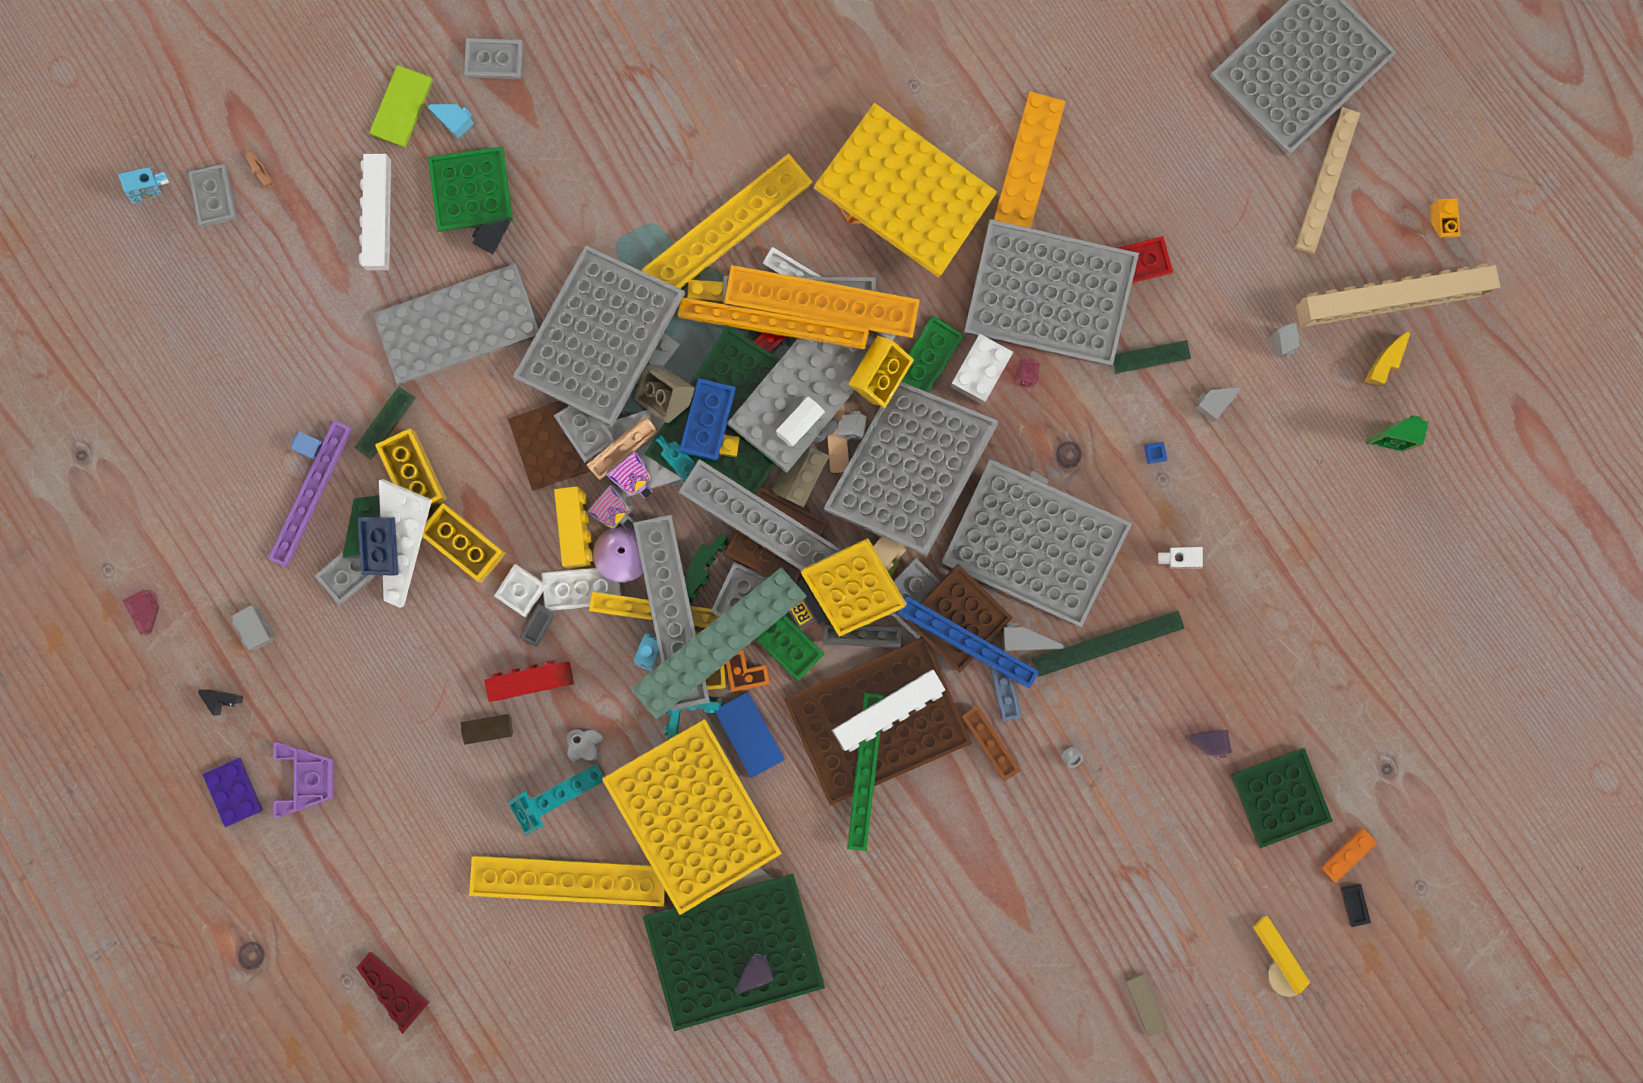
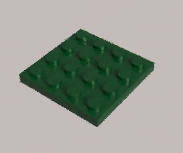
(1281, 797)

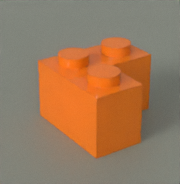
(744, 678)

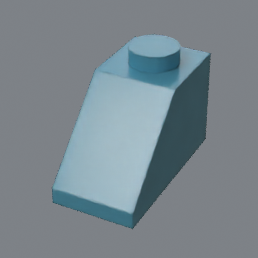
(452, 117)

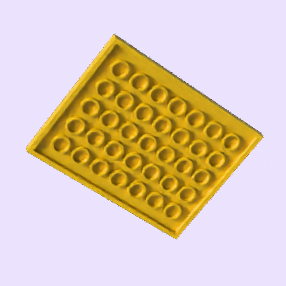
(905, 190)
(691, 816)

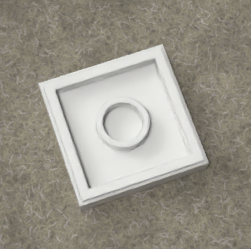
(520, 590)

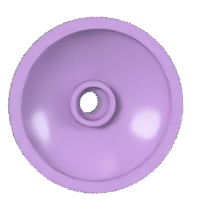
(612, 564)

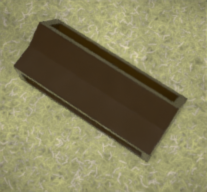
(486, 729)

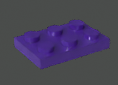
(232, 792)

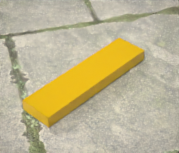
(1281, 954)

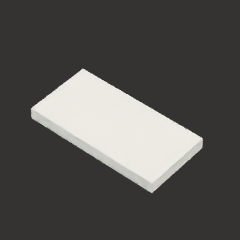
(574, 587)

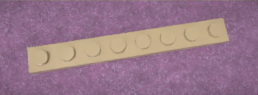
(1327, 180)

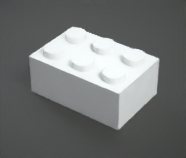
(981, 369)

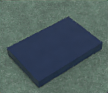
(378, 545)

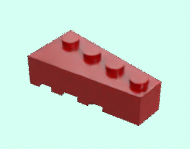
(528, 681)

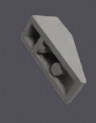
(1024, 639)

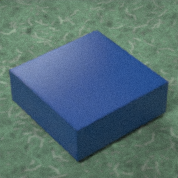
(1155, 453)

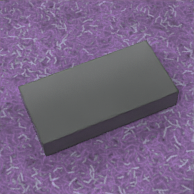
(538, 625)

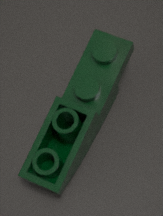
(696, 573)

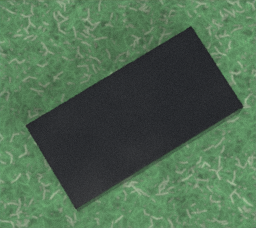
(1355, 905)

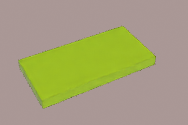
(401, 106)

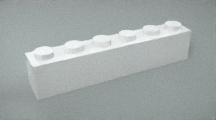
(375, 212)
(888, 710)

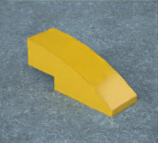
(1387, 361)

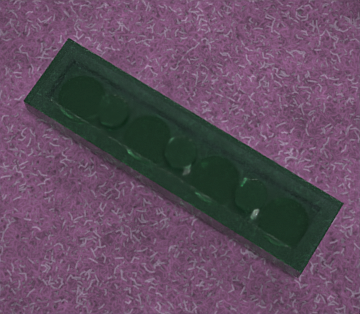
(1151, 357)
(385, 422)

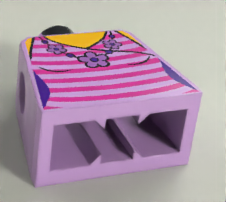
(631, 476)

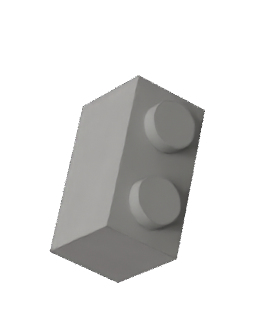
(253, 628)

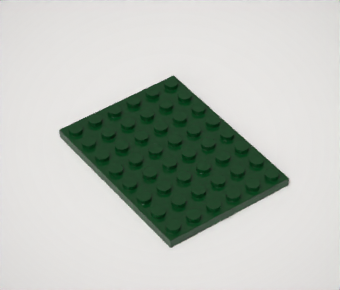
(738, 364)
(710, 944)

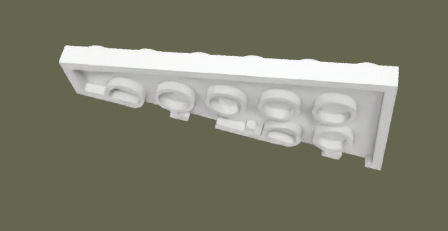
(410, 520)

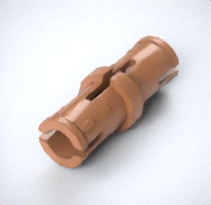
(258, 169)

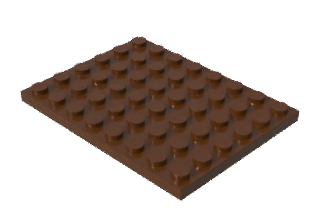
(903, 747)

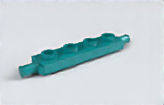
(678, 461)

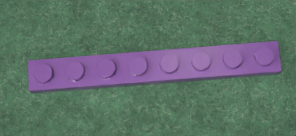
(310, 494)

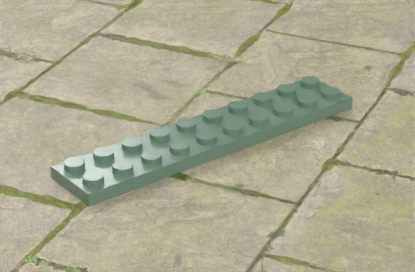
(718, 643)

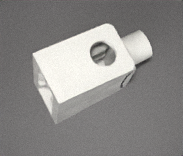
(1191, 558)

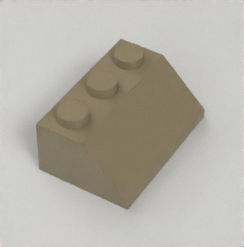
(663, 392)
(802, 478)

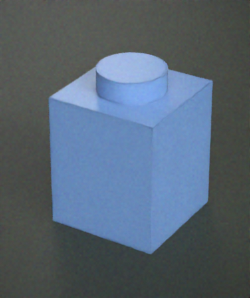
(306, 445)

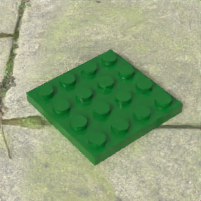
(470, 188)

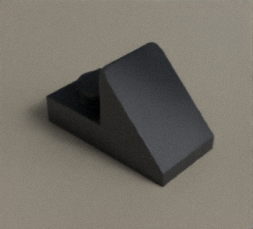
(215, 699)

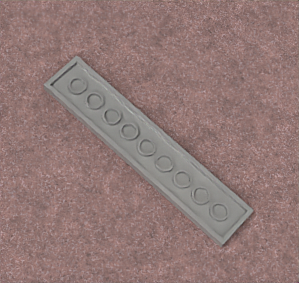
(755, 517)
(667, 594)

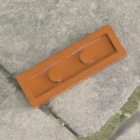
(1348, 855)

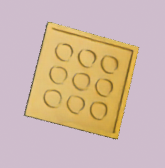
(853, 587)

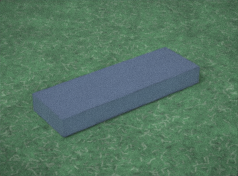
(1006, 696)

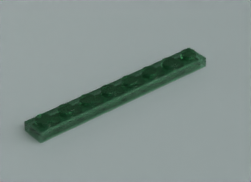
(1108, 643)

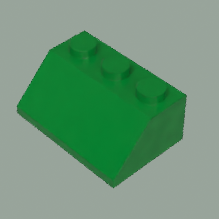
(1402, 435)

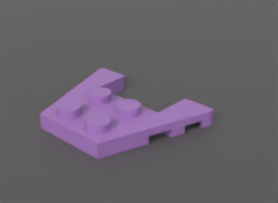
(311, 779)

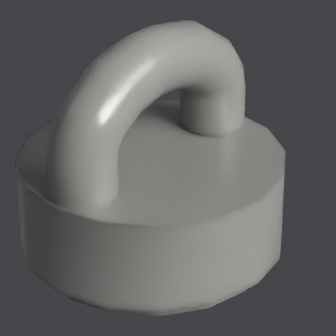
(1072, 757)

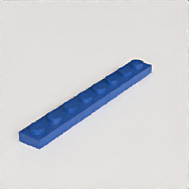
(968, 642)

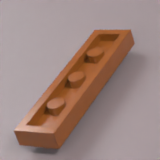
(990, 743)

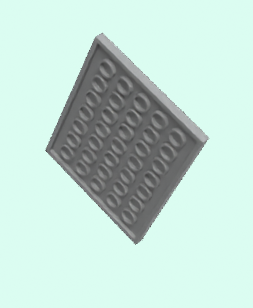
(1302, 67)
(1051, 292)
(599, 335)
(911, 467)
(1036, 542)

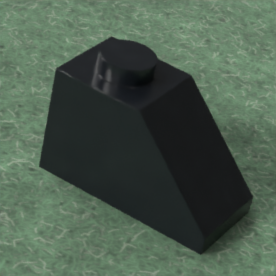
(490, 234)

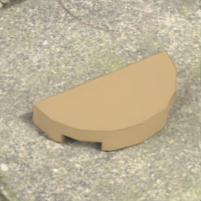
(1278, 981)

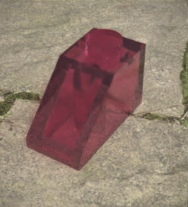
(1027, 373)
(143, 610)

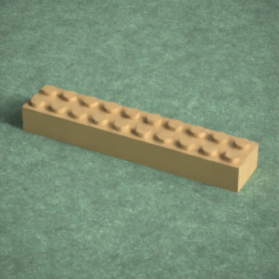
(1397, 296)

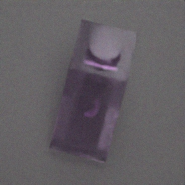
(1213, 743)
(755, 973)

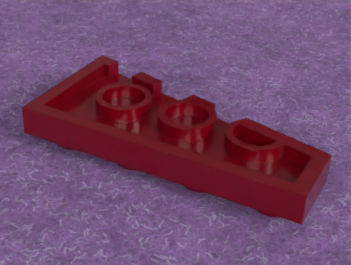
(392, 991)

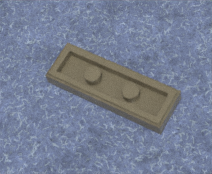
(1145, 1004)

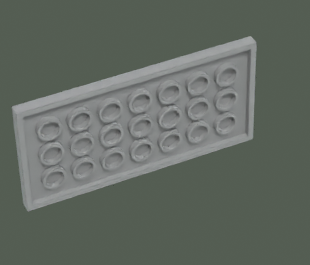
(456, 324)
(805, 371)

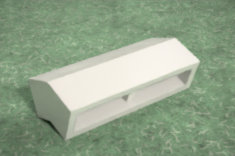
(799, 421)

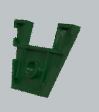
(362, 506)

